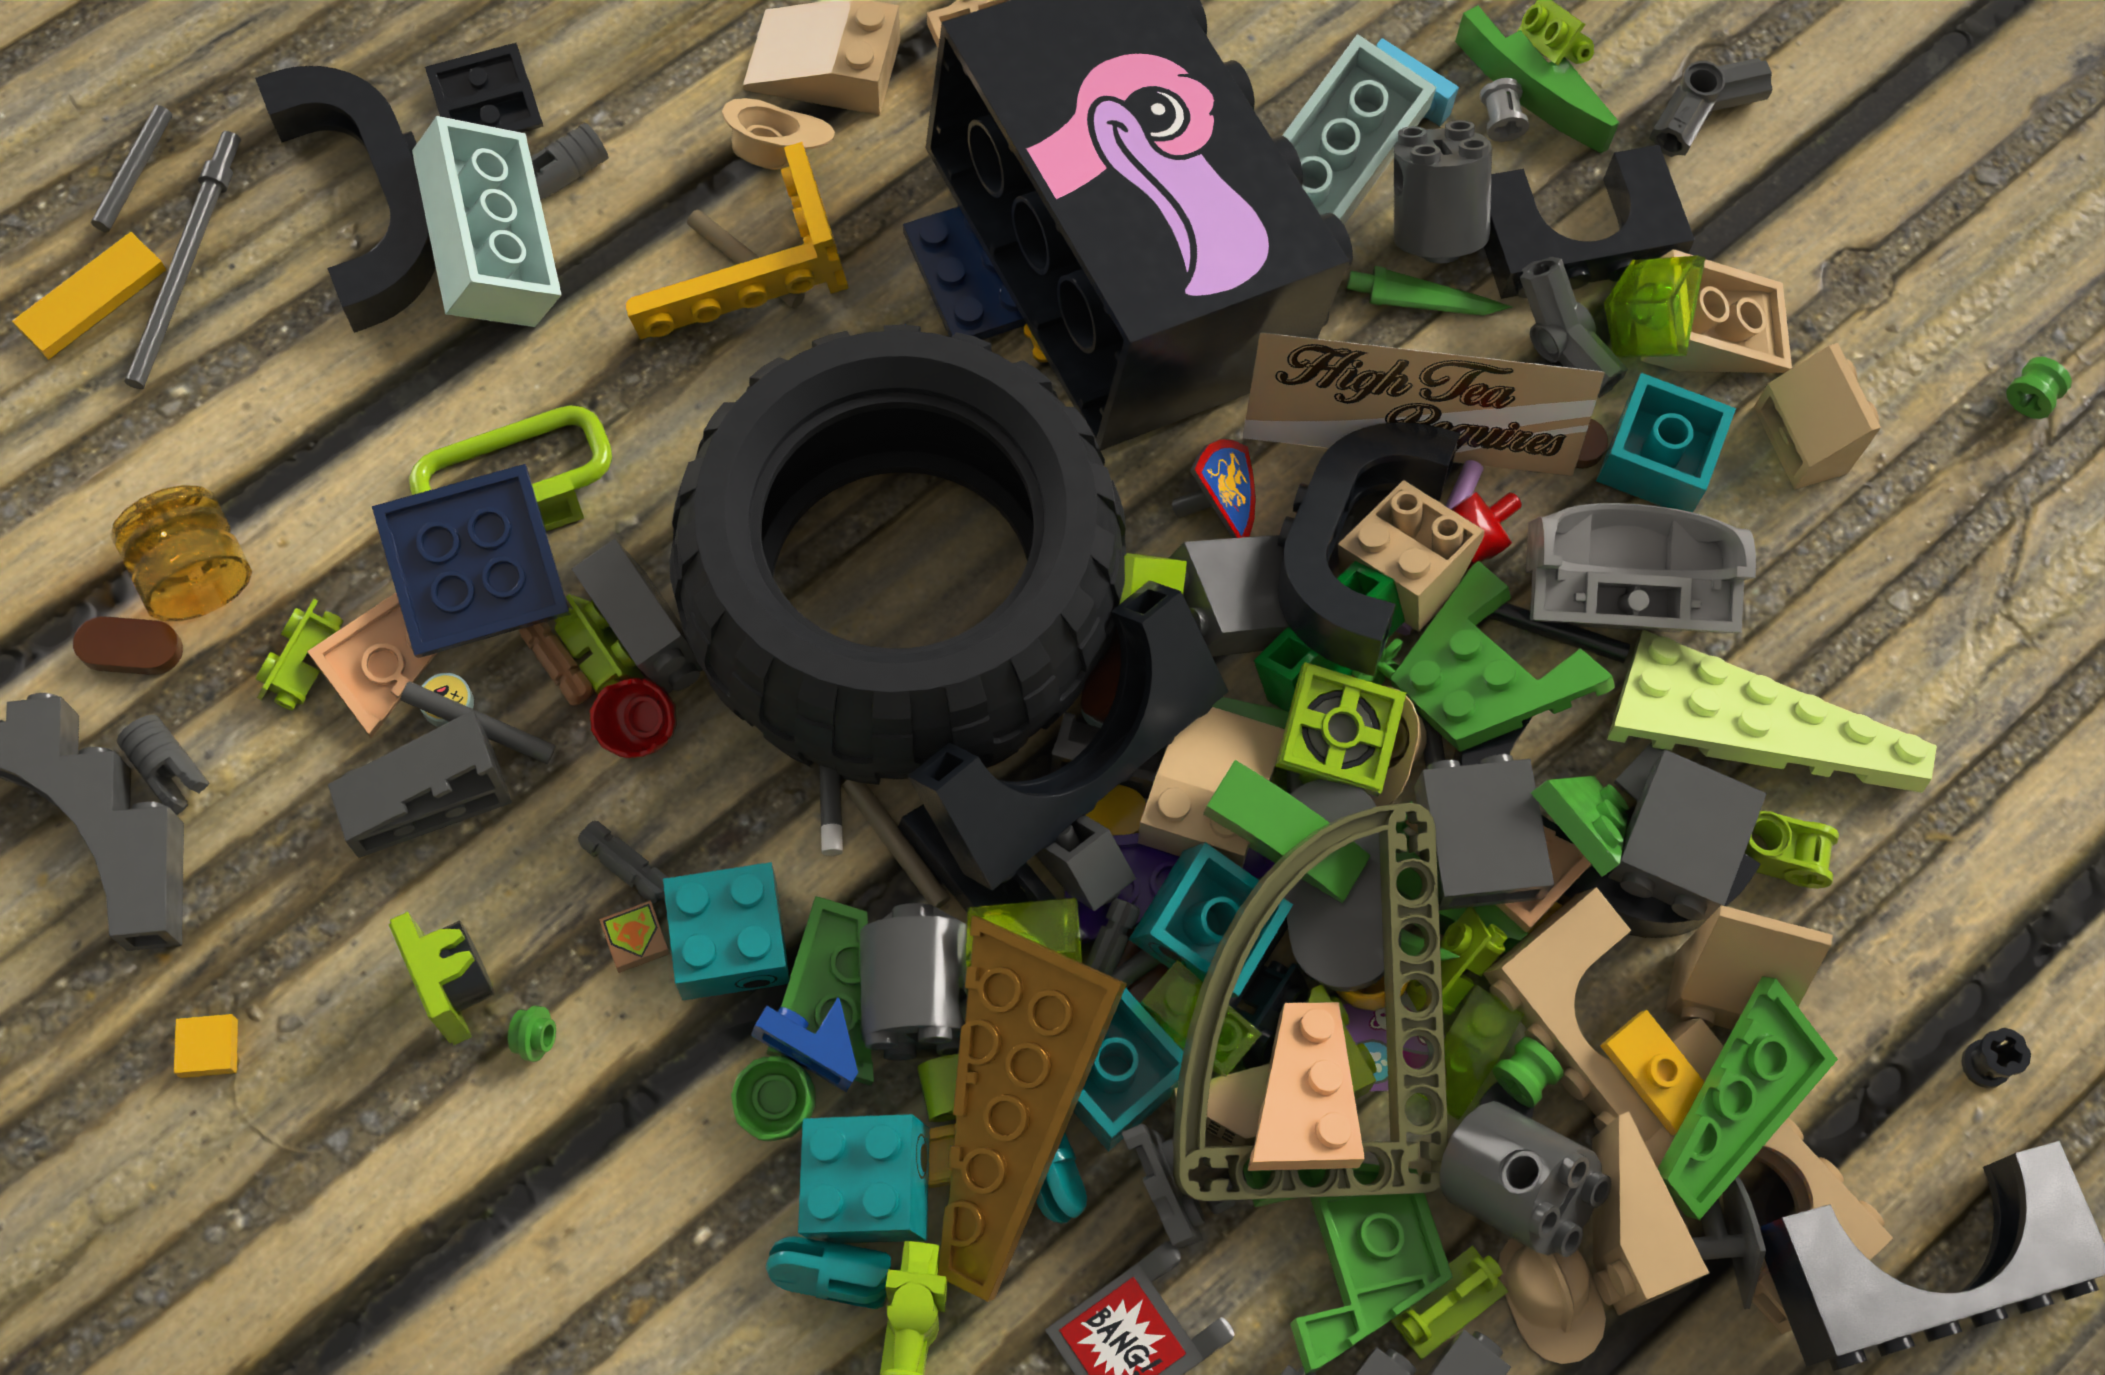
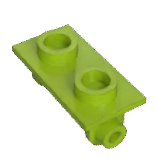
(1556, 33)
(589, 630)
(287, 673)
(1477, 951)
(1453, 1305)

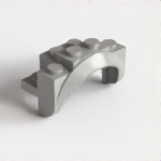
(1638, 569)

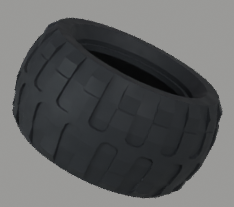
(870, 410)

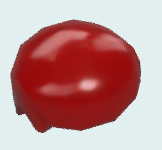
(633, 718)

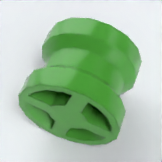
(2039, 387)
(1528, 1072)

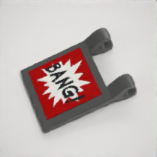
(1132, 1329)

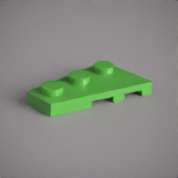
(1589, 815)
(828, 970)

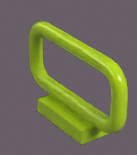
(555, 494)

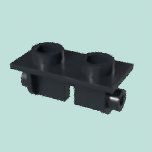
(1268, 994)

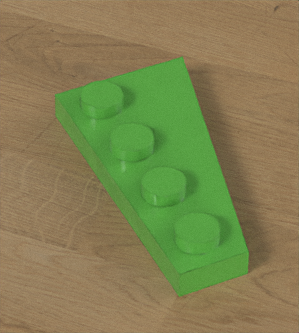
(1749, 1093)

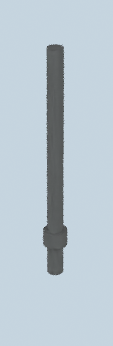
(214, 180)

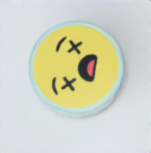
(449, 686)

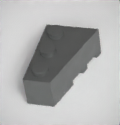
(420, 787)

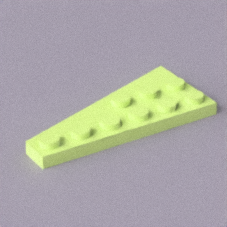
(1751, 719)

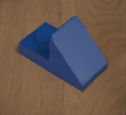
(823, 1053)

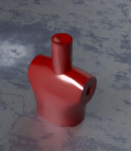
(1489, 519)

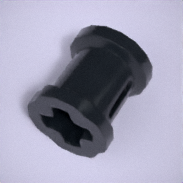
(1999, 1059)

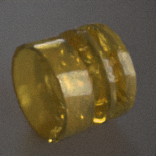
(181, 553)

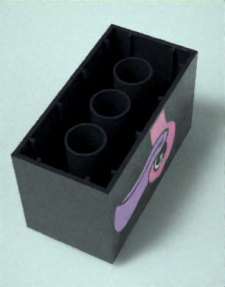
(1130, 201)

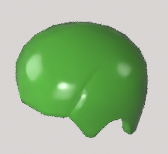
(773, 1098)

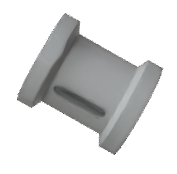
(1504, 110)

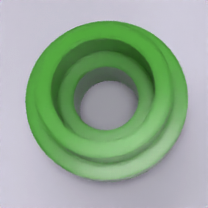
(531, 1033)

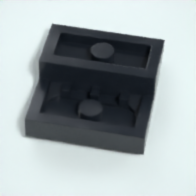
(486, 90)

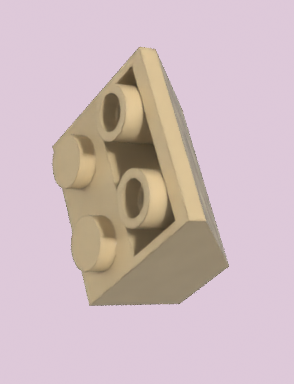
(1818, 418)
(1417, 546)

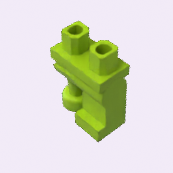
(915, 1299)

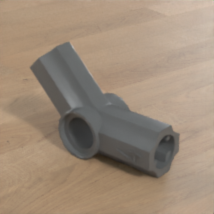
(1701, 92)
(1564, 326)

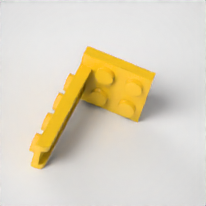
(756, 280)

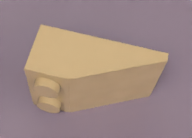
(827, 53)
(1735, 324)
(1191, 775)
(1729, 956)
(1638, 1231)

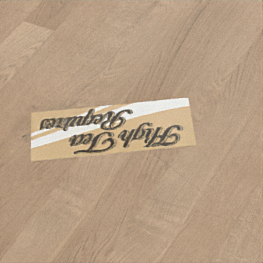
(1502, 408)

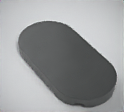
(1333, 939)

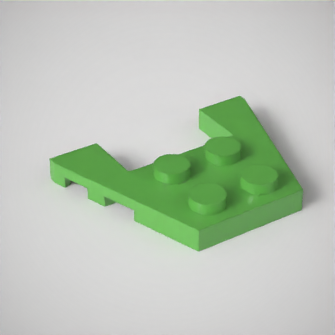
(1472, 685)
(1381, 1257)

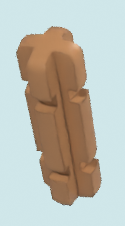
(558, 663)

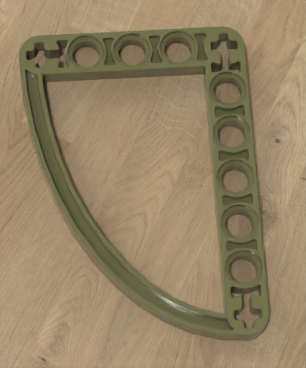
(1400, 1023)

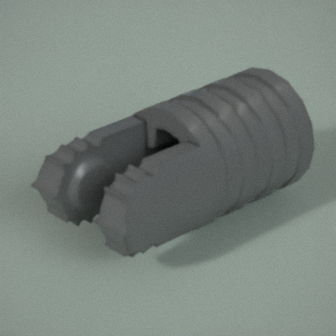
(567, 159)
(159, 759)

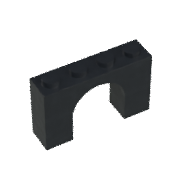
(1646, 211)

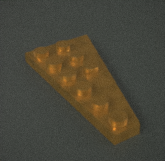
(1019, 1075)

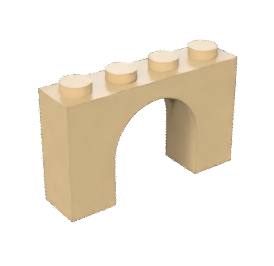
(1542, 981)
(1812, 1185)

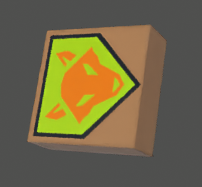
(634, 936)

